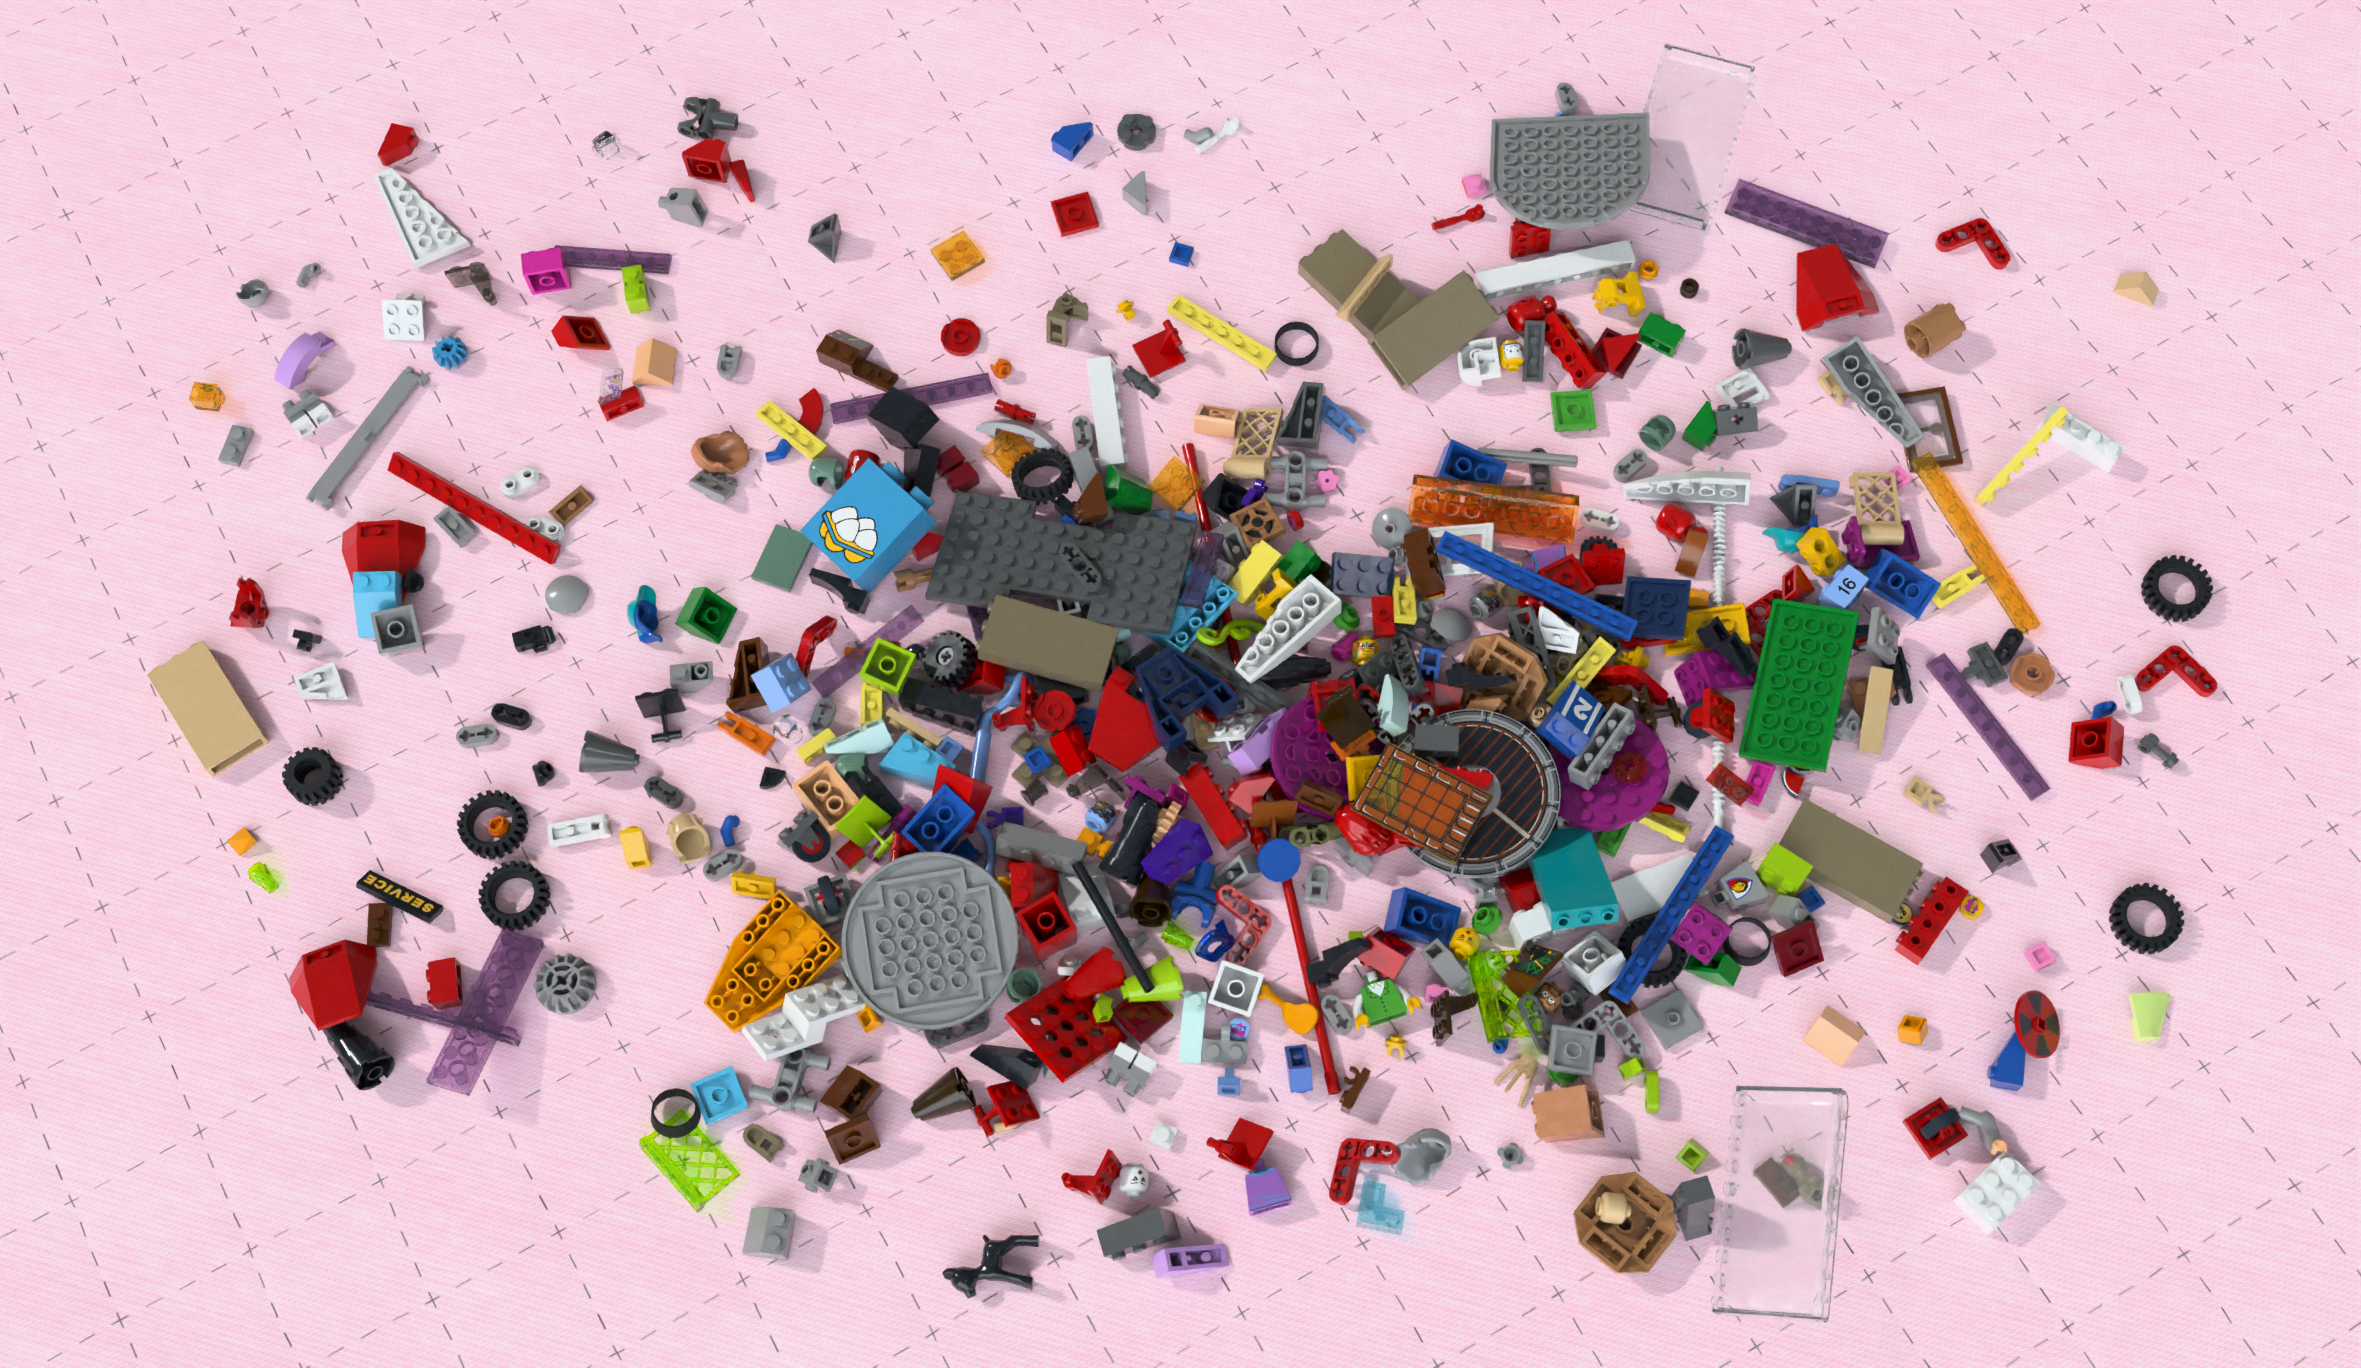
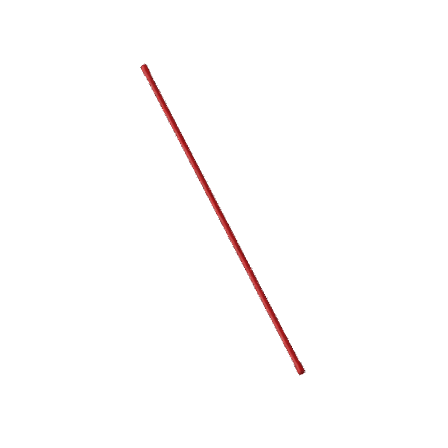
(1330, 1074)

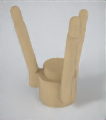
(1523, 1067)

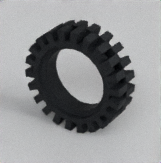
(2180, 566)
(482, 803)
(506, 873)
(2160, 899)
(1659, 977)

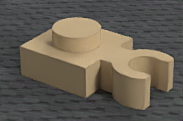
(1830, 385)
(1919, 792)

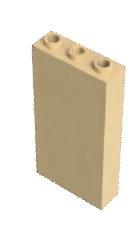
(207, 708)

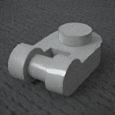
(727, 366)
(1317, 878)

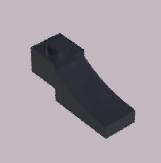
(854, 599)
(1729, 645)
(1476, 679)
(1335, 960)

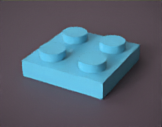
(719, 1096)

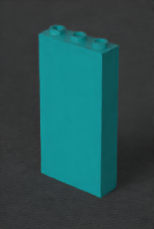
(1573, 881)

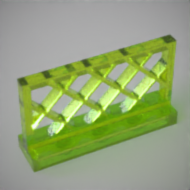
(1491, 1014)
(676, 1176)

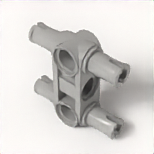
(1296, 481)
(790, 1080)

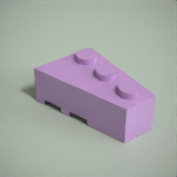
(1255, 750)

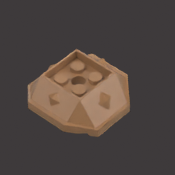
(1503, 655)
(1650, 1225)

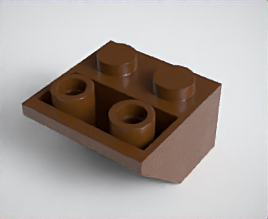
(851, 1094)

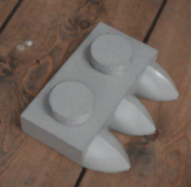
(713, 485)

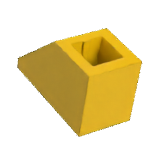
(635, 847)

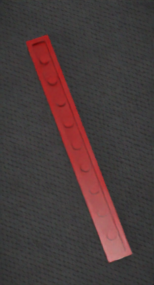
(474, 508)

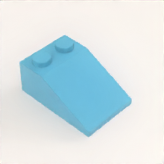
(374, 593)

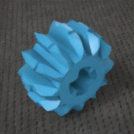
(449, 352)

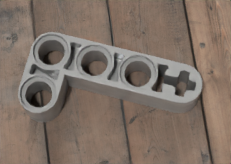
(1084, 471)

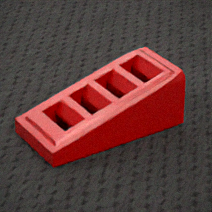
(741, 175)

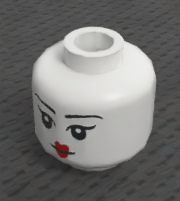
(1134, 1180)

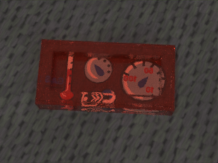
(1730, 784)

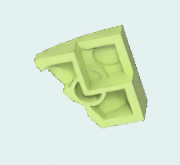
(2148, 1014)

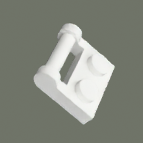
(1740, 385)

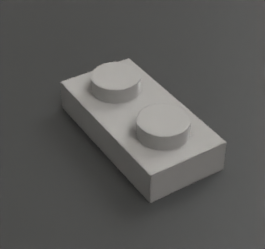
(236, 445)
(454, 526)

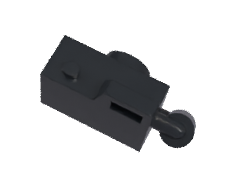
(1065, 506)
(533, 638)

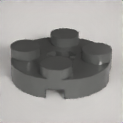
(1136, 122)

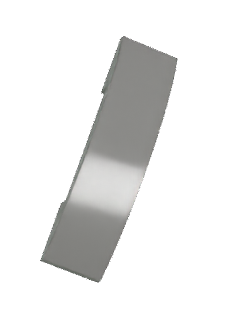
(1042, 439)

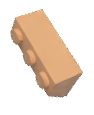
(826, 795)

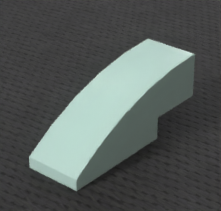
(1393, 706)

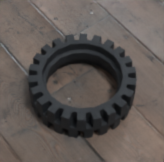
(1041, 459)

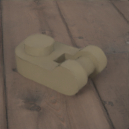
(756, 1136)

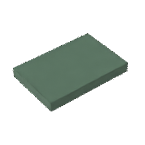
(782, 558)

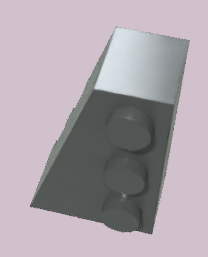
(1138, 1233)

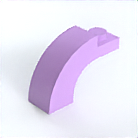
(298, 357)

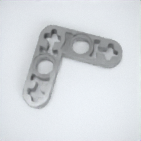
(1610, 1024)

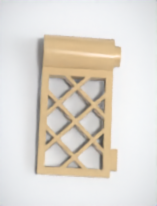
(1250, 464)
(1879, 530)

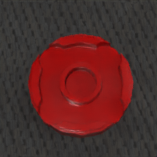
(960, 337)
(1055, 711)

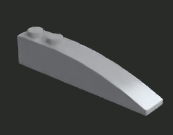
(1870, 389)

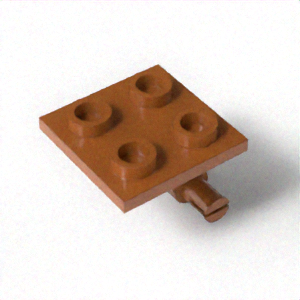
(1273, 814)

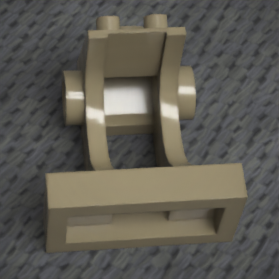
(1057, 320)

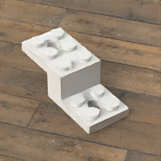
(803, 1017)

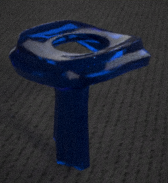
(1219, 934)

